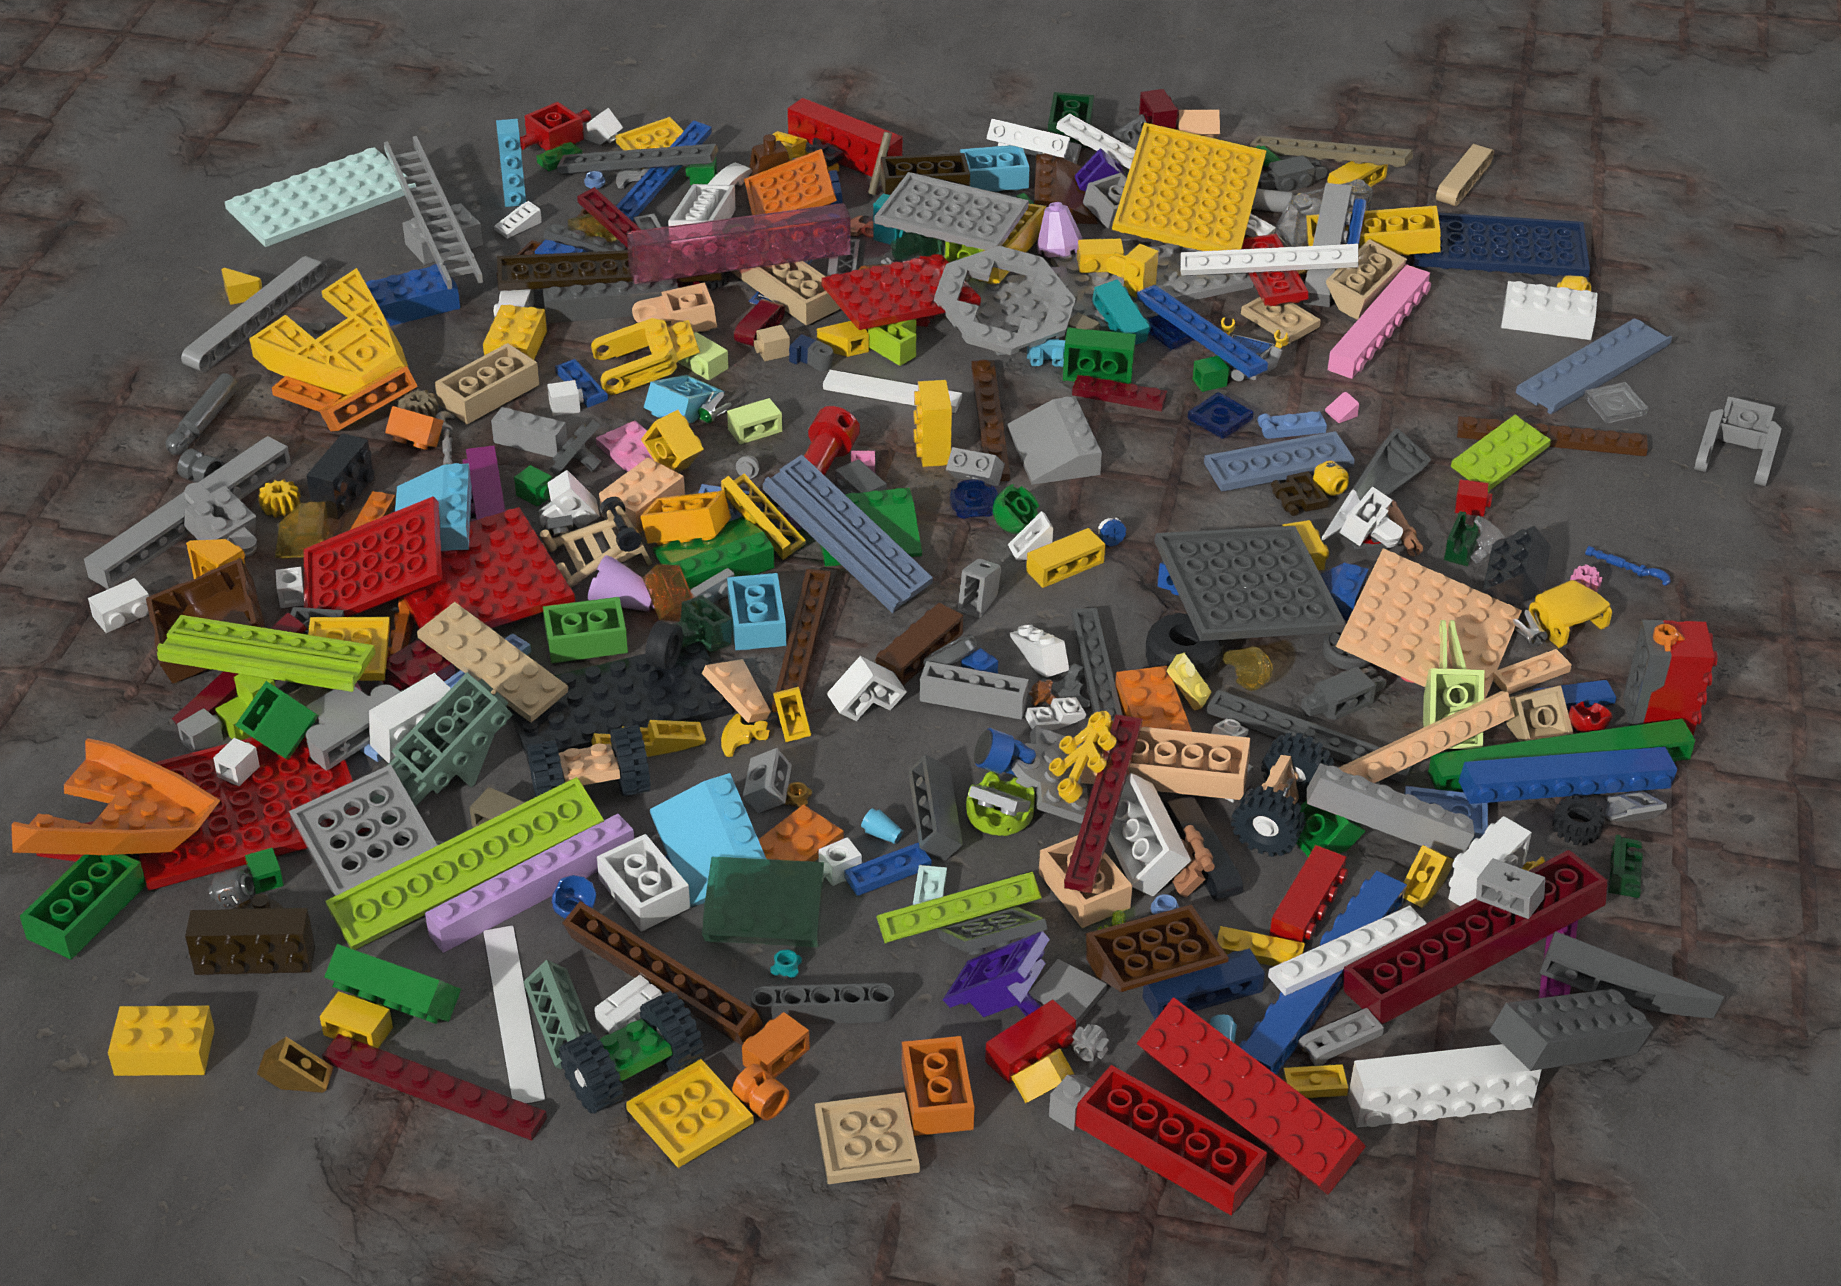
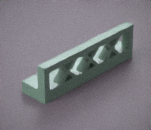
(564, 1006)

